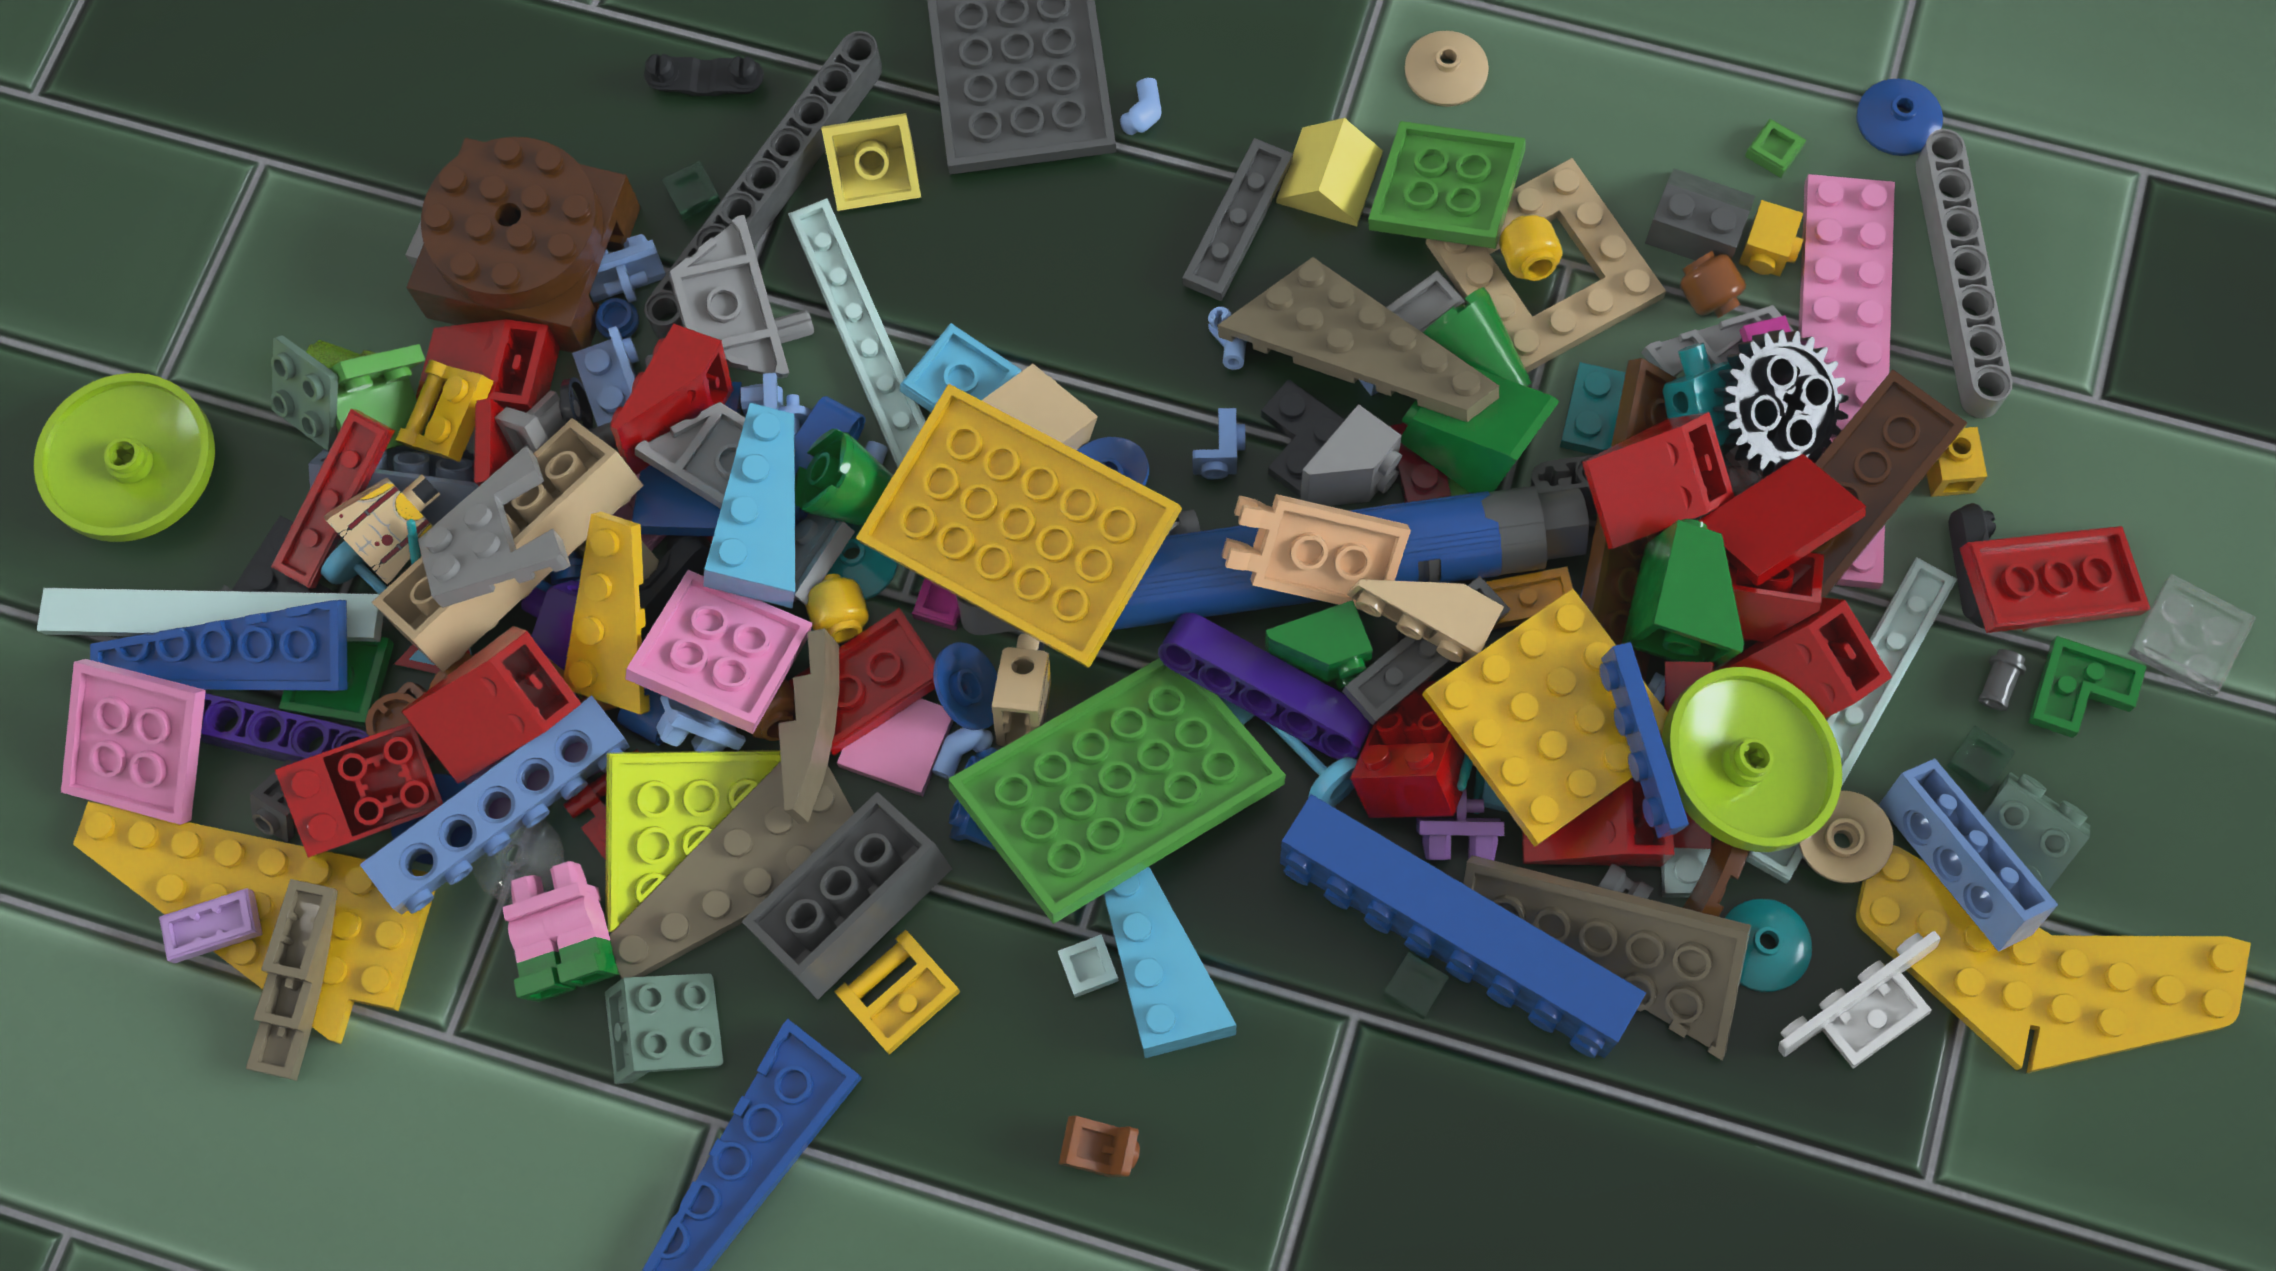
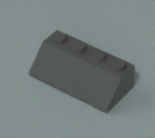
(847, 894)

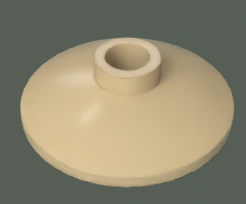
(1442, 82)
(1869, 839)

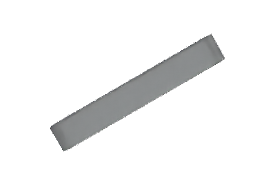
(1958, 290)

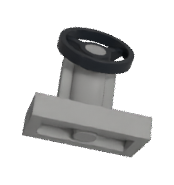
(545, 417)

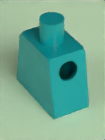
(1695, 389)

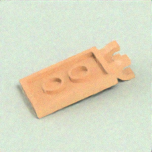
(1314, 548)

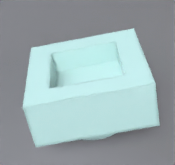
(1683, 871)
(1088, 966)

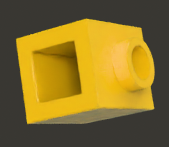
(1772, 239)
(1960, 467)

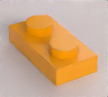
(1530, 593)

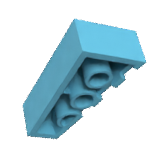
(756, 523)
(1163, 974)

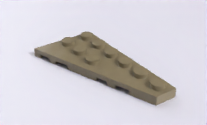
(1353, 337)
(726, 875)
(1674, 954)

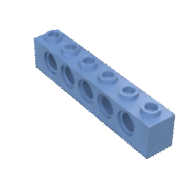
(392, 865)

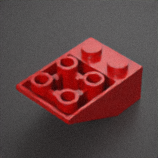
(509, 352)
(679, 383)
(1658, 478)
(1822, 657)
(491, 705)
(1409, 763)
(359, 789)
(1605, 835)

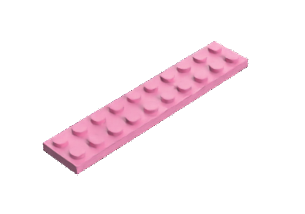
(1849, 302)

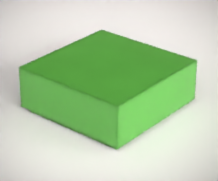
(1775, 148)

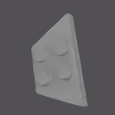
(726, 299)
(698, 451)

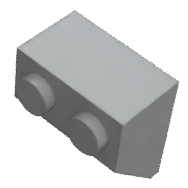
(1353, 462)

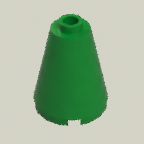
(1479, 338)
(840, 480)

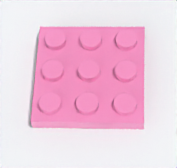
(719, 652)
(133, 741)

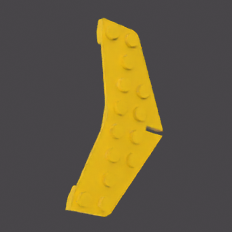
(2074, 991)

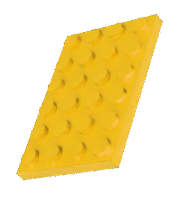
(1019, 524)

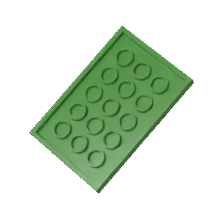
(1114, 786)

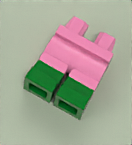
(558, 934)

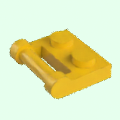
(453, 416)
(907, 1002)

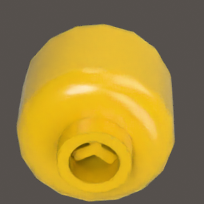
(1530, 247)
(837, 607)

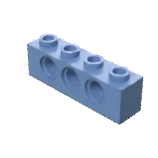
(1967, 854)

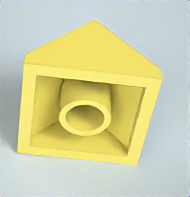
(871, 161)
(1331, 171)

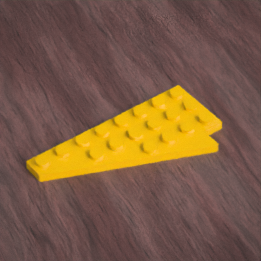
(196, 863)

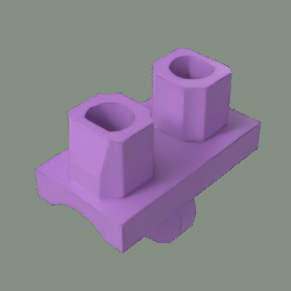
(1481, 832)

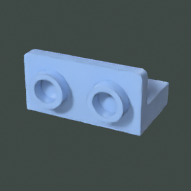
(607, 374)

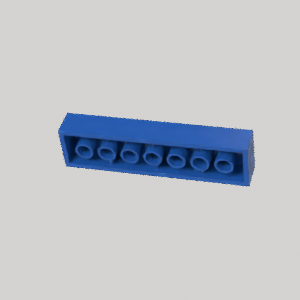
(1459, 928)

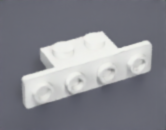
(1872, 1011)

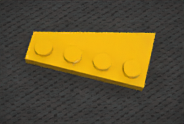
(608, 615)

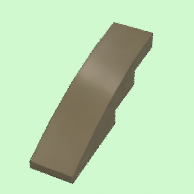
(809, 738)
(294, 979)

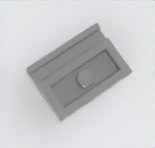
(816, 549)

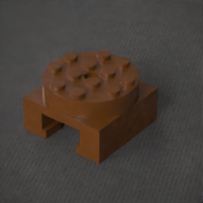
(524, 272)

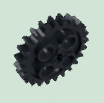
(1779, 401)

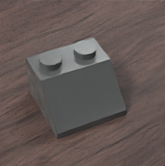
(1699, 217)

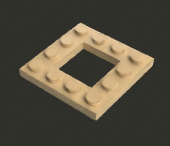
(1624, 283)

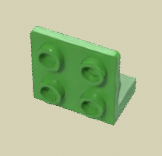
(379, 387)

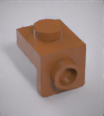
(1099, 1147)

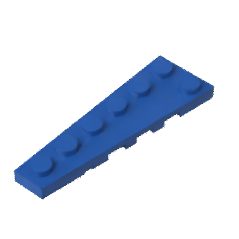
(261, 651)
(770, 1129)

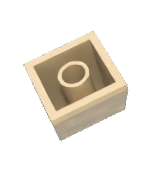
(1045, 406)

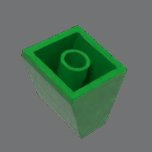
(1488, 445)
(1685, 598)

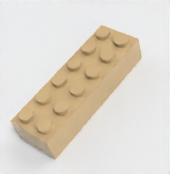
(579, 480)

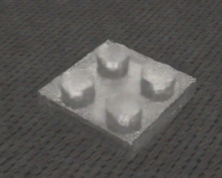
(2192, 635)

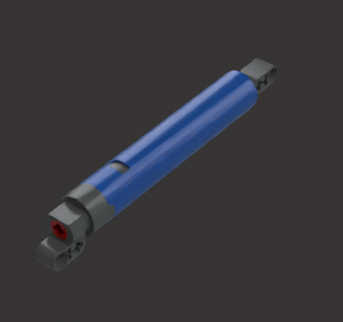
(1447, 543)

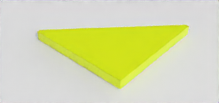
(663, 810)

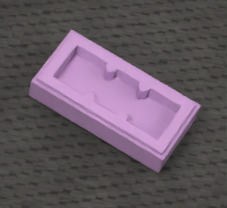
(210, 925)

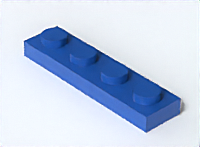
(1648, 755)

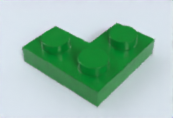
(2078, 673)

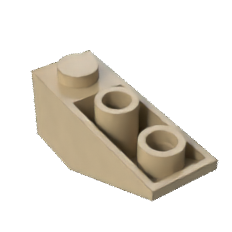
(1441, 613)

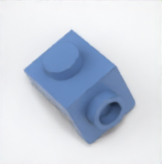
(1221, 461)

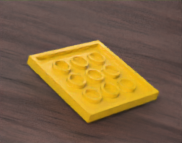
(1540, 717)

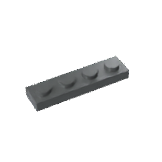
(1237, 219)
(1403, 670)

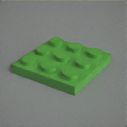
(1447, 184)

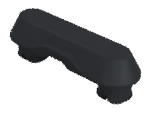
(703, 76)
(1965, 526)
(683, 555)

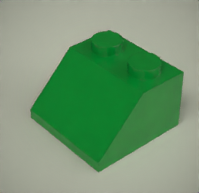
(1324, 645)

